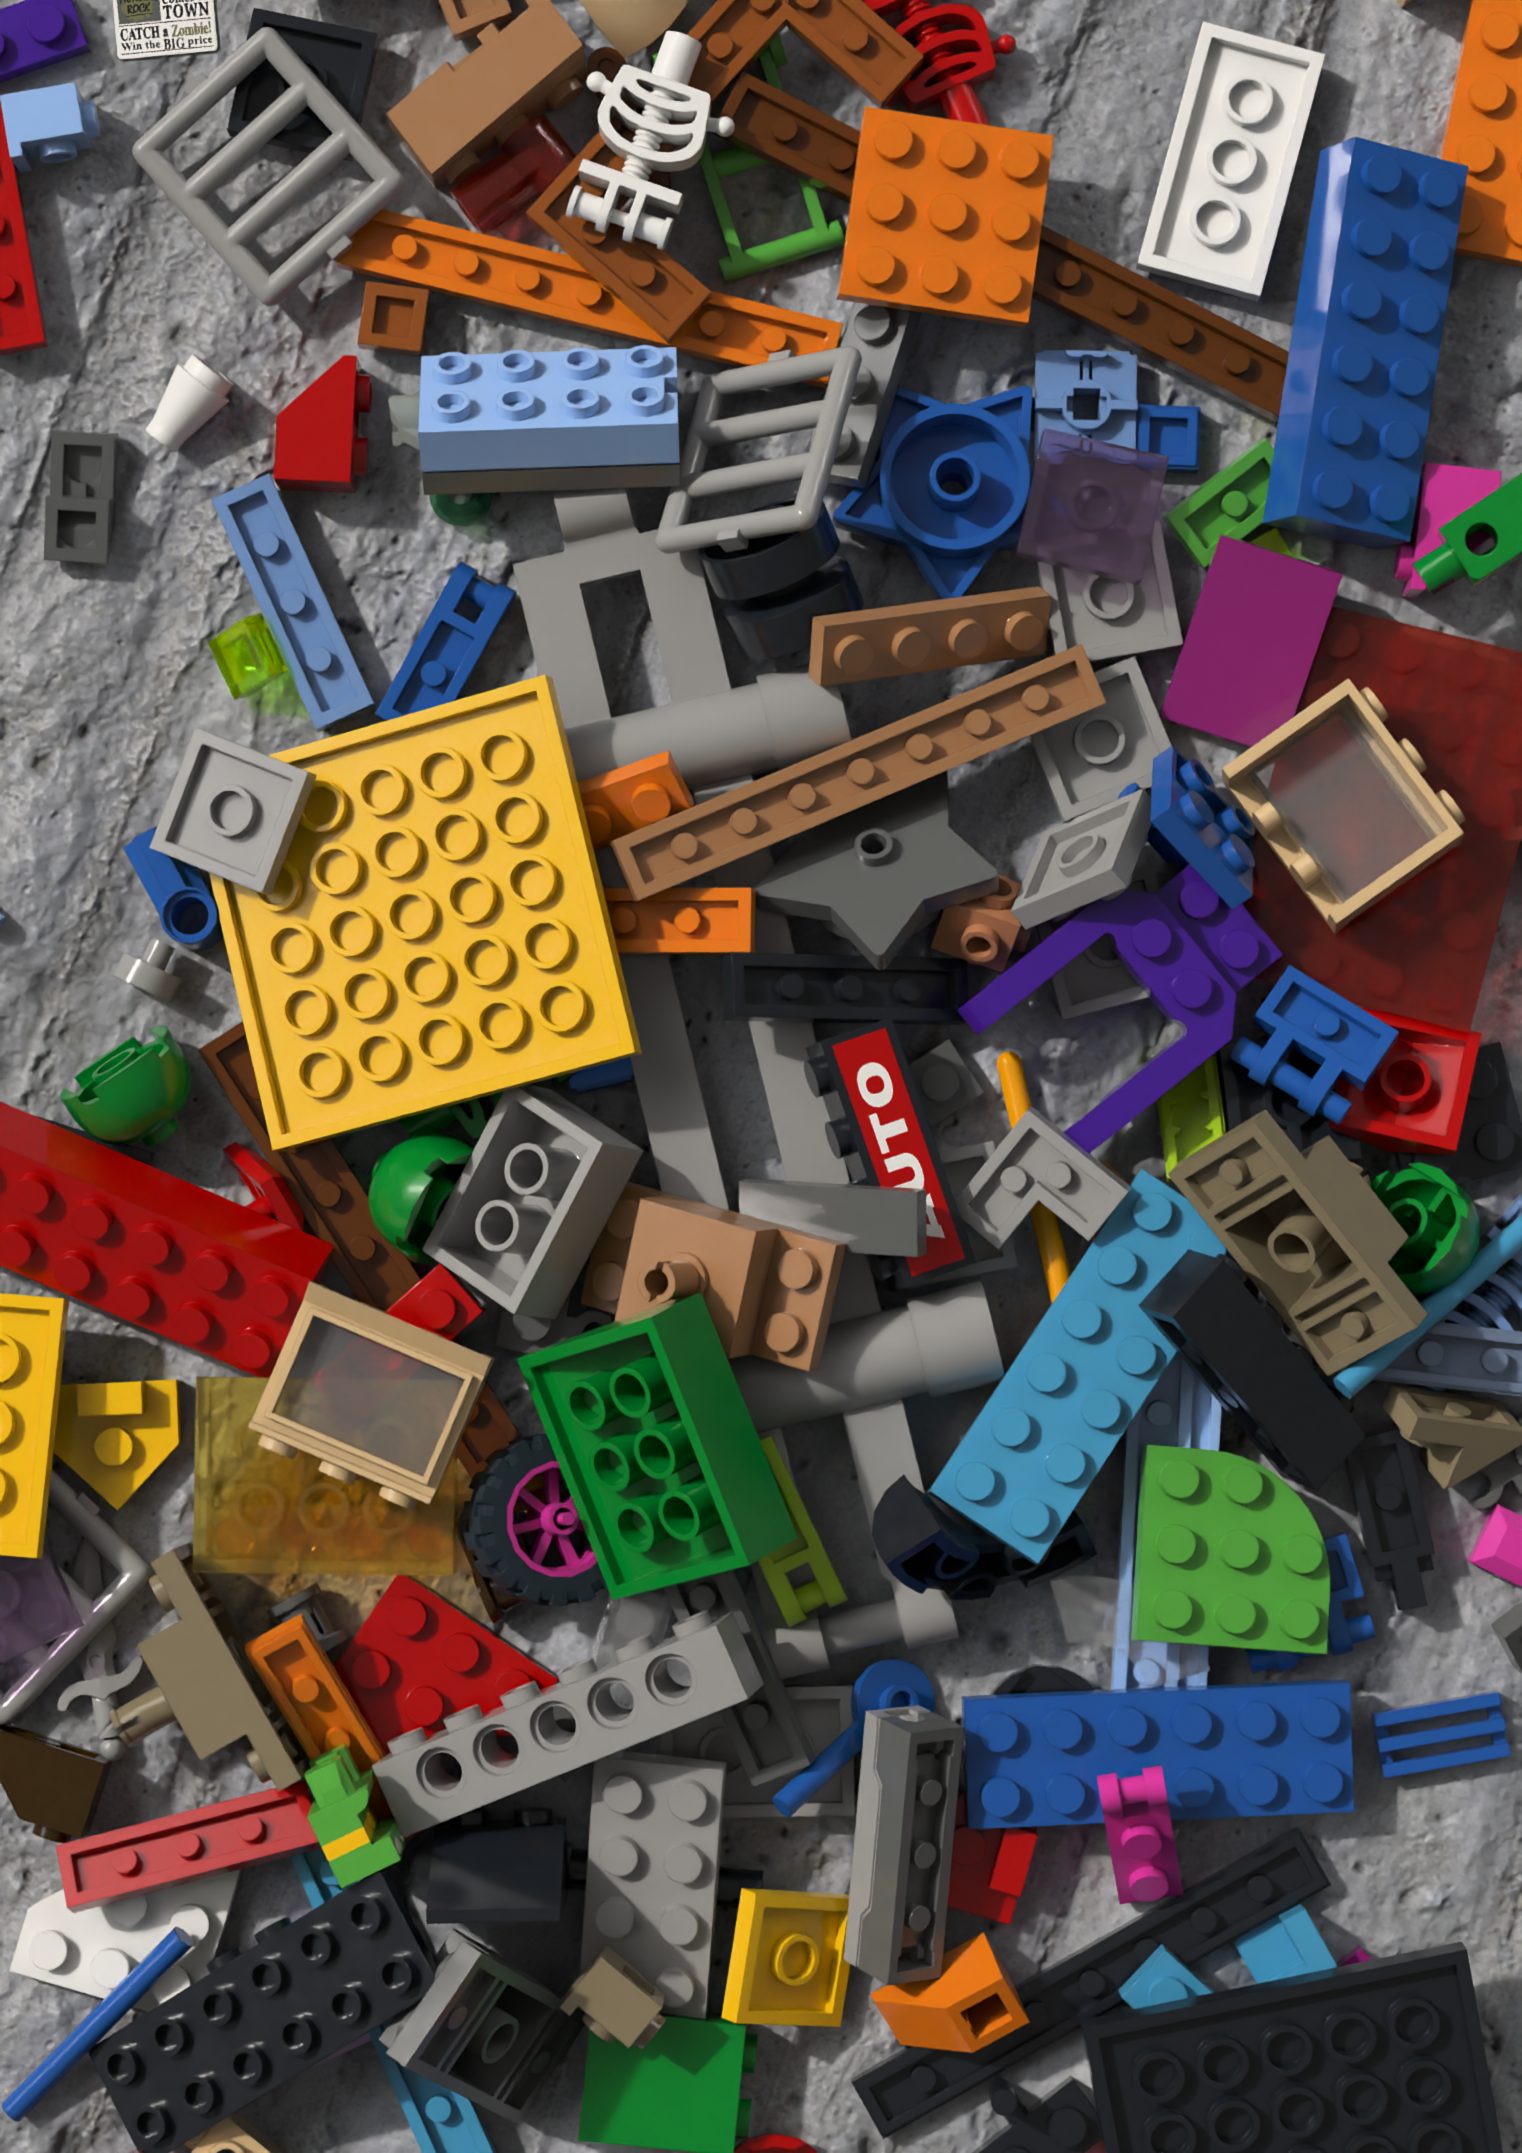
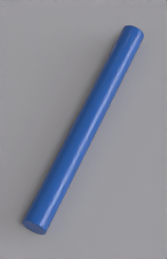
(97, 2024)

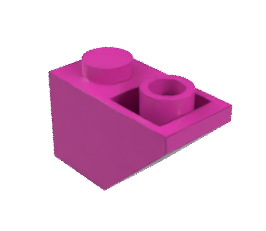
(1441, 496)

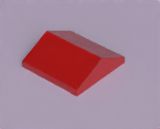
(1416, 1092)

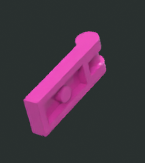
(1140, 1836)

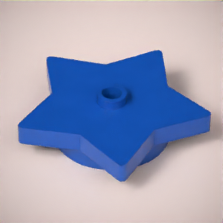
(938, 442)

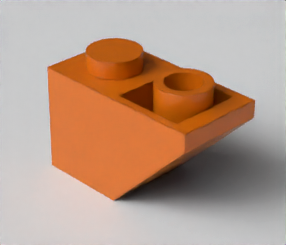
(961, 2009)

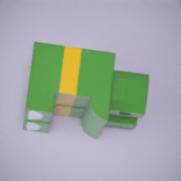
(345, 1820)

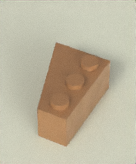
(490, 93)

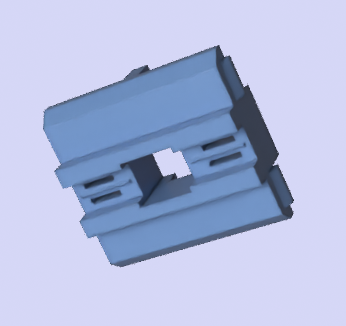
(1111, 382)

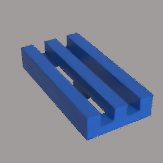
(1494, 1725)

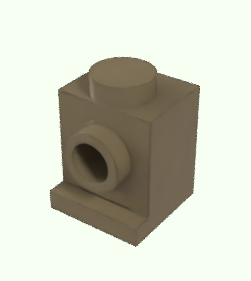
(616, 2001)

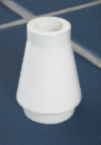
(189, 402)

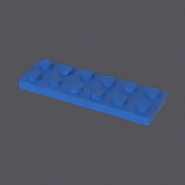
(1218, 1748)

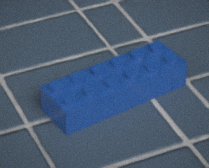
(1365, 344)

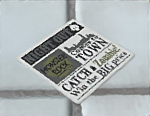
(164, 27)

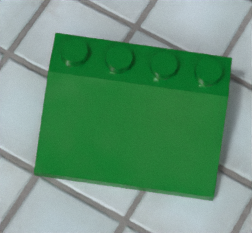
(658, 1448)

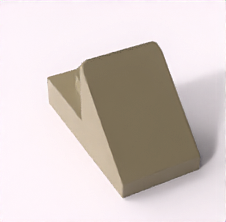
(1453, 1429)

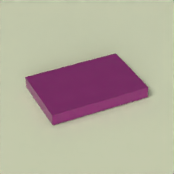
(1250, 642)

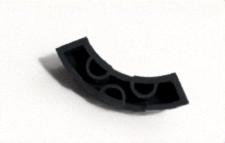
(942, 1550)

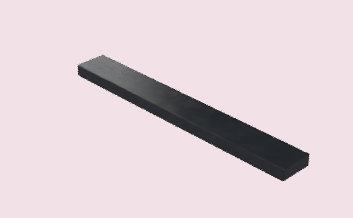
(1089, 1979)

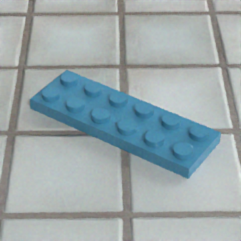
(1075, 1377)

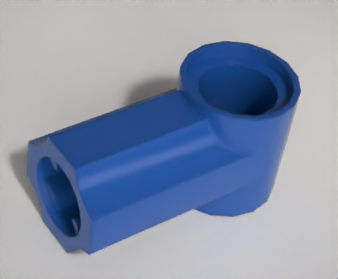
(173, 888)

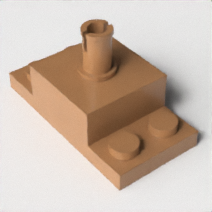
(760, 1280)

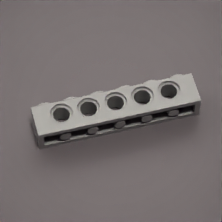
(426, 1795)

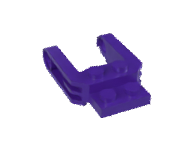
(1182, 952)

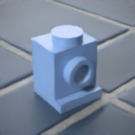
(48, 124)

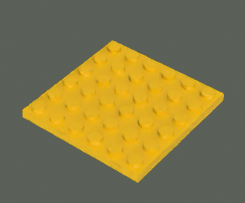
(428, 923)

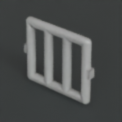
(190, 194)
(810, 467)
(134, 1571)

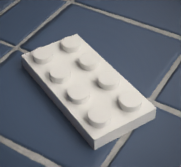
(1230, 161)

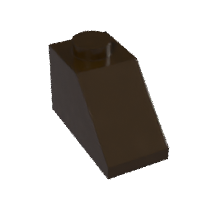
(51, 1782)

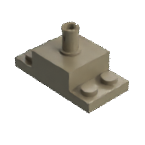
(1305, 1237)
(208, 1679)

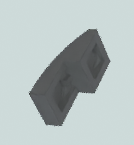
(81, 496)

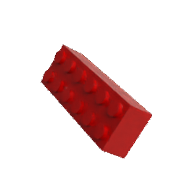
(150, 1245)

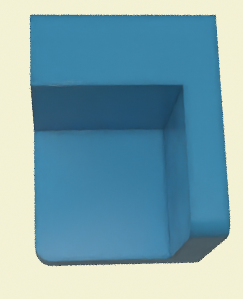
(1284, 1947)

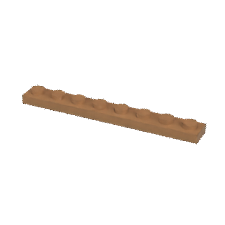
(857, 772)

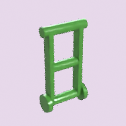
(735, 160)

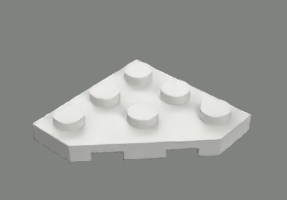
(103, 1944)

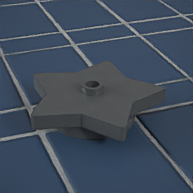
(880, 871)

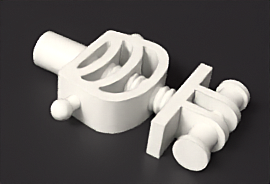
(663, 96)

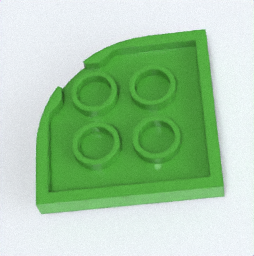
(1226, 1556)

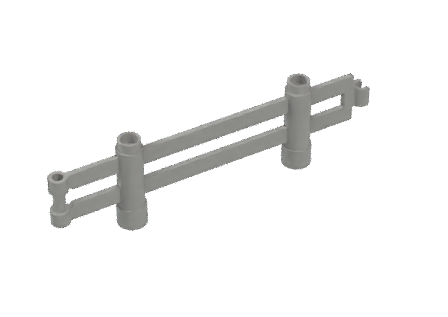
(719, 742)

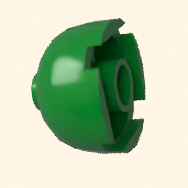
(132, 1091)
(413, 1187)
(1439, 1226)

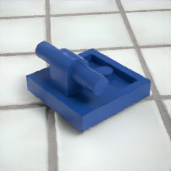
(1199, 827)

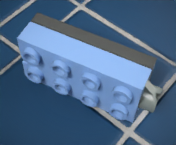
(544, 420)

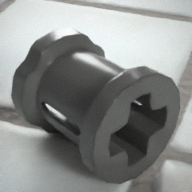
(314, 1613)

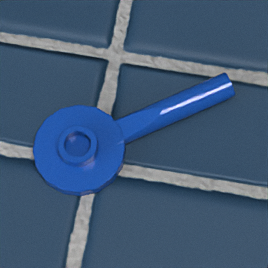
(880, 1686)

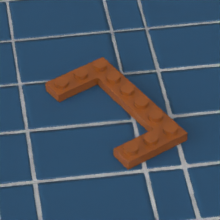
(731, 39)

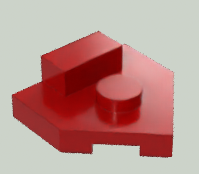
(988, 1867)

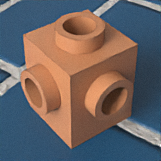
(983, 928)

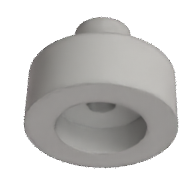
(150, 971)

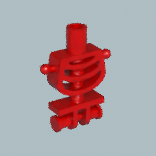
(949, 77)

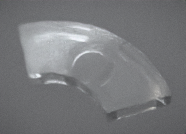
(1101, 1612)

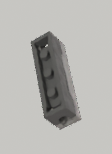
(903, 1844)

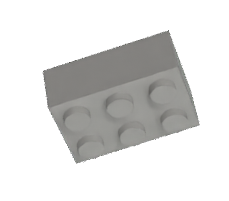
(532, 1201)

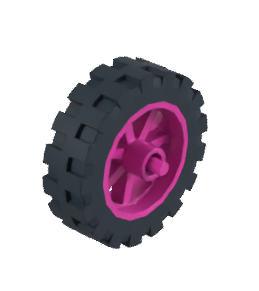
(493, 1530)

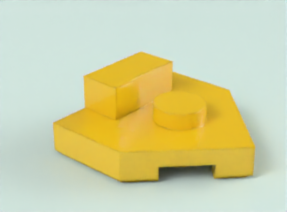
(117, 1433)

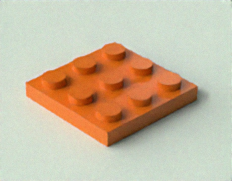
(945, 217)

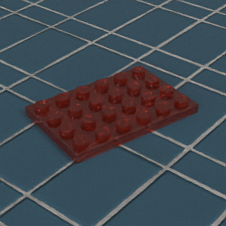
(1433, 936)

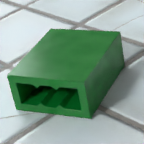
(674, 2090)

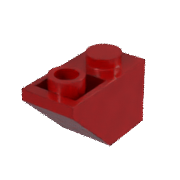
(320, 432)

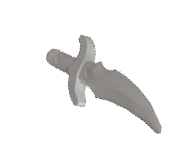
(97, 1661)

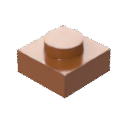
(393, 318)

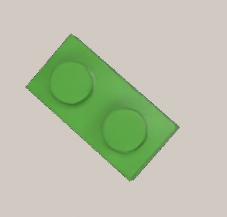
(1225, 504)

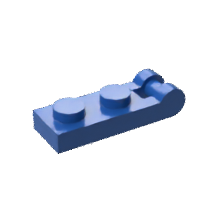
(447, 645)

